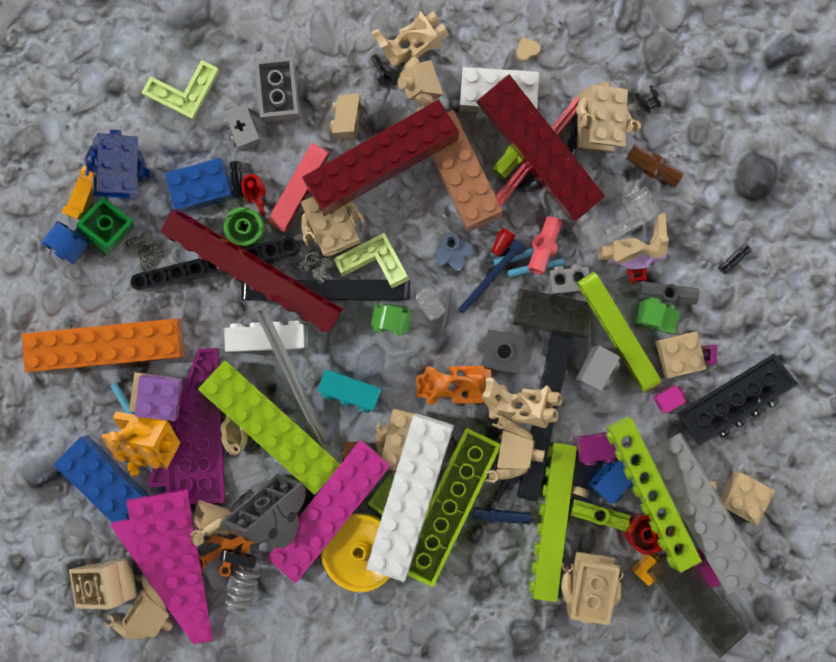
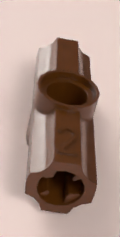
(654, 166)

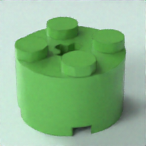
(234, 227)
(391, 318)

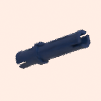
(501, 515)

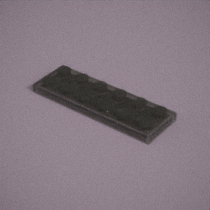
(699, 605)

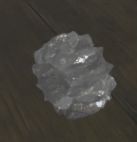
(430, 303)

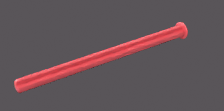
(523, 170)

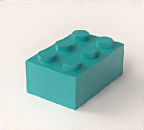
(349, 391)

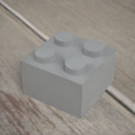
(598, 368)

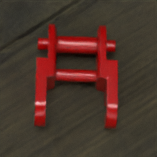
(630, 272)

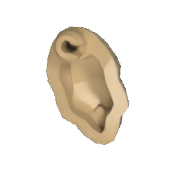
(233, 437)

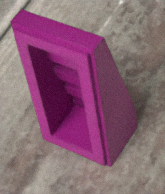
(710, 354)

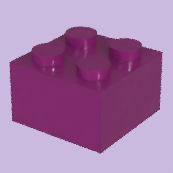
(594, 448)

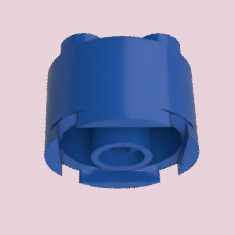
(65, 242)

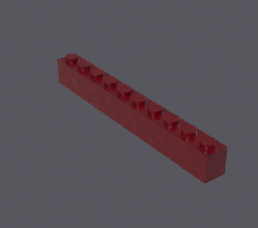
(251, 270)

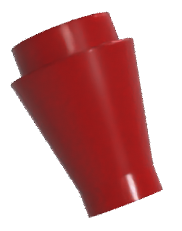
(502, 241)

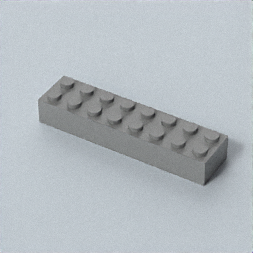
(705, 514)

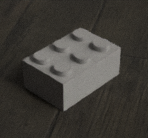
(277, 90)

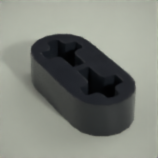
(238, 558)

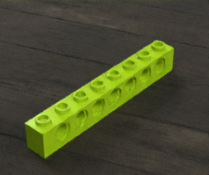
(687, 554)

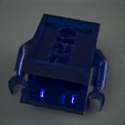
(115, 165)

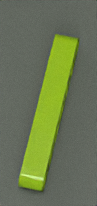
(619, 332)

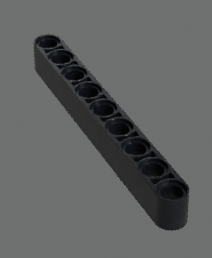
(206, 267)
(345, 290)
(553, 377)

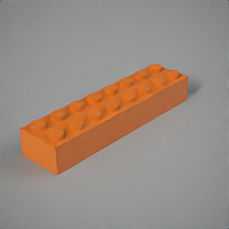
(103, 345)

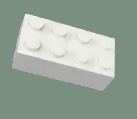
(479, 80)
(253, 338)

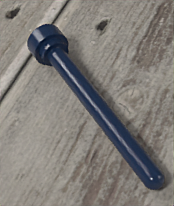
(515, 249)

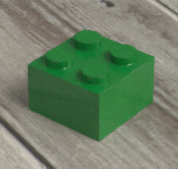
(105, 226)

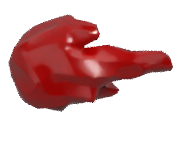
(254, 188)

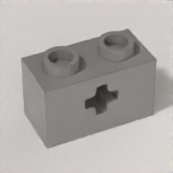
(241, 116)

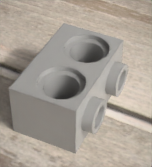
(569, 284)

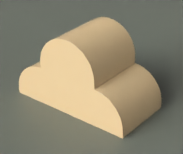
(103, 584)

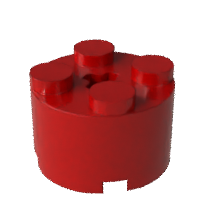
(634, 535)

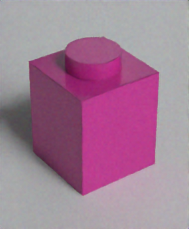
(669, 398)

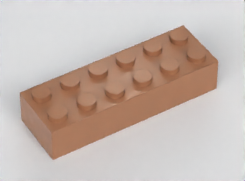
(466, 182)

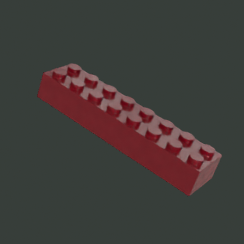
(540, 148)
(381, 157)

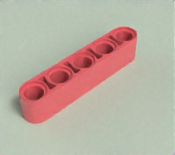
(296, 189)

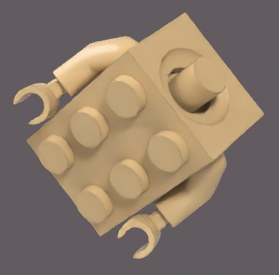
(603, 118)
(334, 231)
(395, 438)
(592, 589)

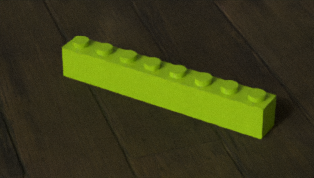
(553, 522)

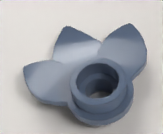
(455, 254)

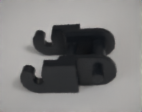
(644, 102)

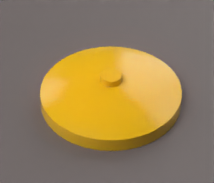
(349, 554)

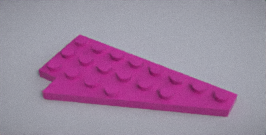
(163, 549)

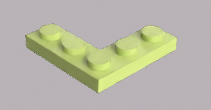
(194, 95)
(376, 248)

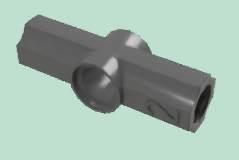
(680, 294)

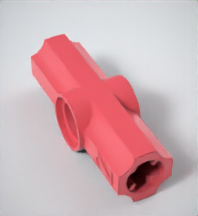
(545, 245)

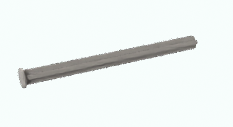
(290, 372)

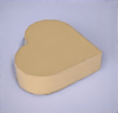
(527, 48)

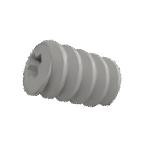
(243, 589)

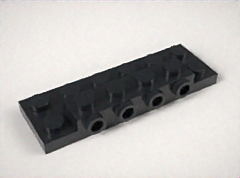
(737, 400)

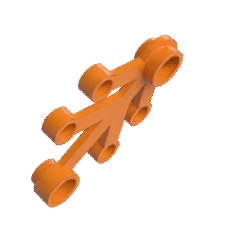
(228, 544)

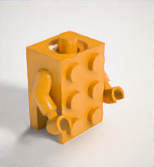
(142, 442)

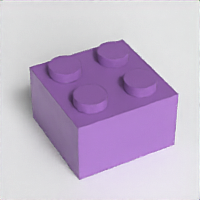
(158, 397)

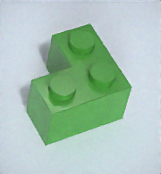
(656, 316)

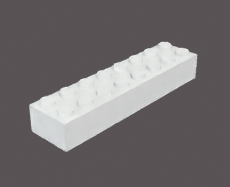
(410, 497)

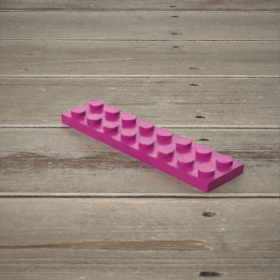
(330, 510)

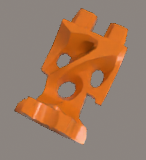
(435, 385)

